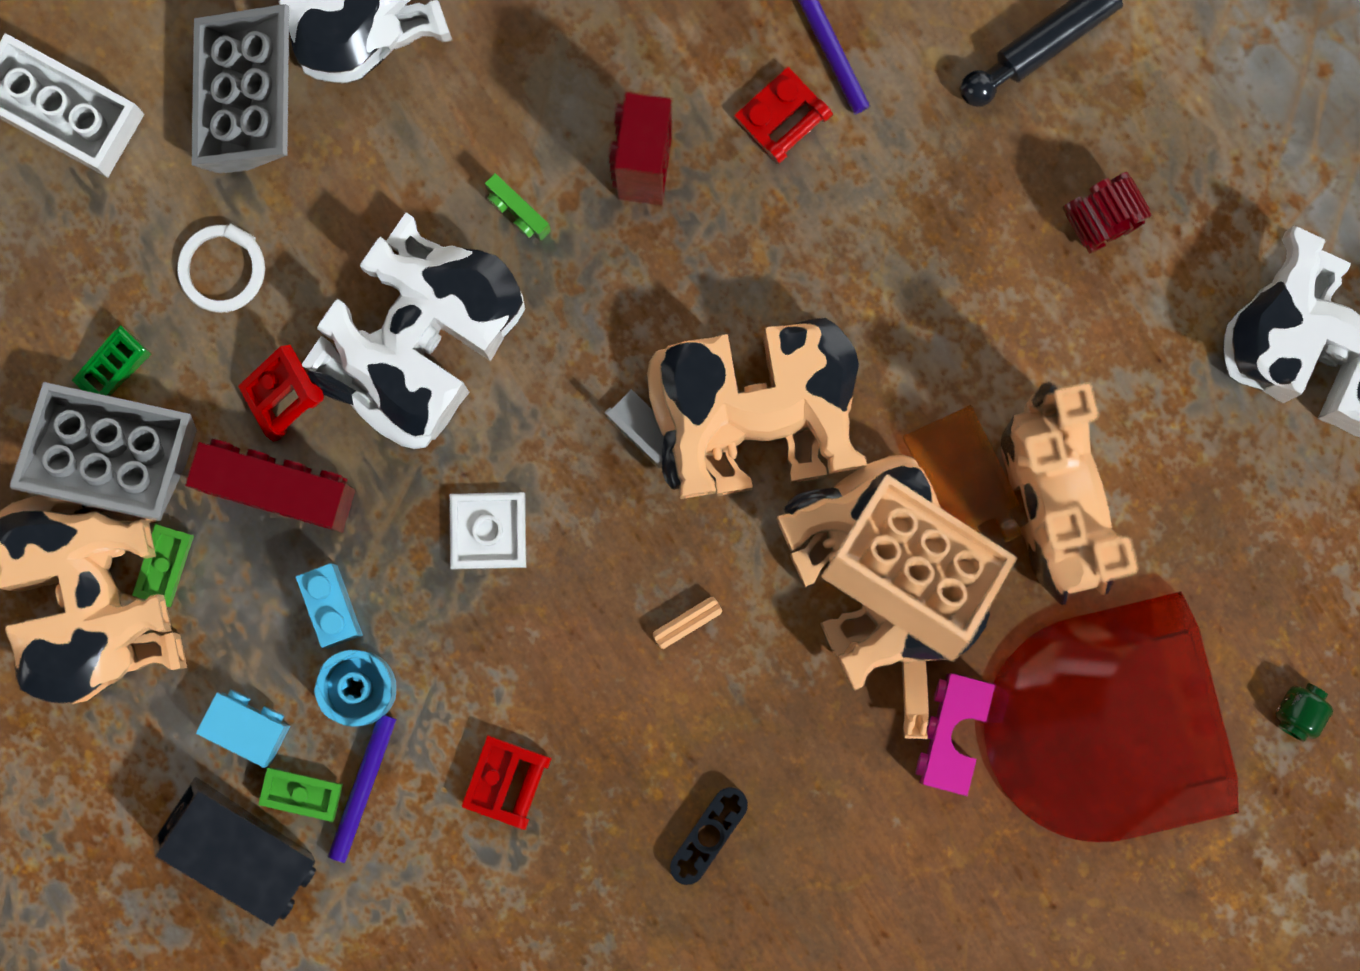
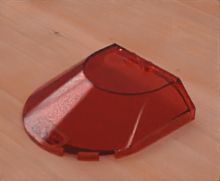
(1112, 725)

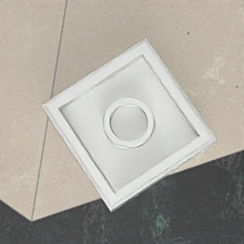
(487, 530)

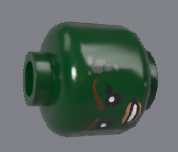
(1304, 712)

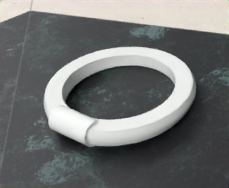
(239, 237)

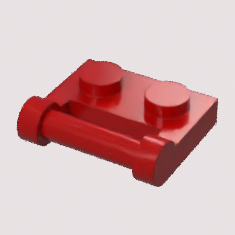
(774, 106)
(271, 384)
(493, 779)

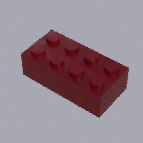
(641, 148)
(271, 487)

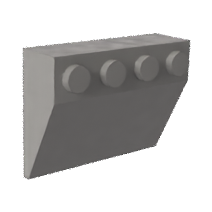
(240, 89)
(104, 451)

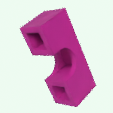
(959, 700)

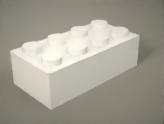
(64, 107)

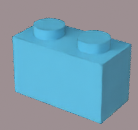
(329, 606)
(243, 728)

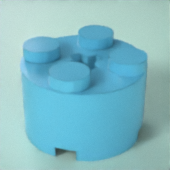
(335, 681)

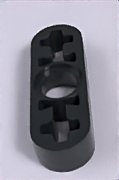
(684, 853)

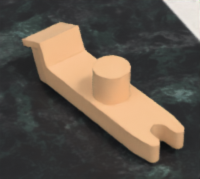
(915, 700)

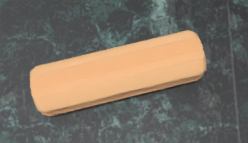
(687, 622)

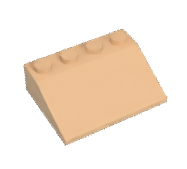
(920, 568)

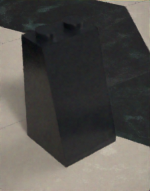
(233, 853)

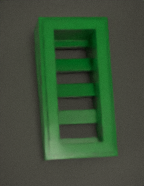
(109, 347)

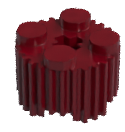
(1108, 212)

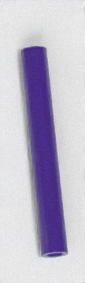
(835, 55)
(361, 788)

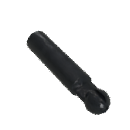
(1037, 47)

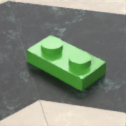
(504, 198)
(164, 571)
(300, 794)

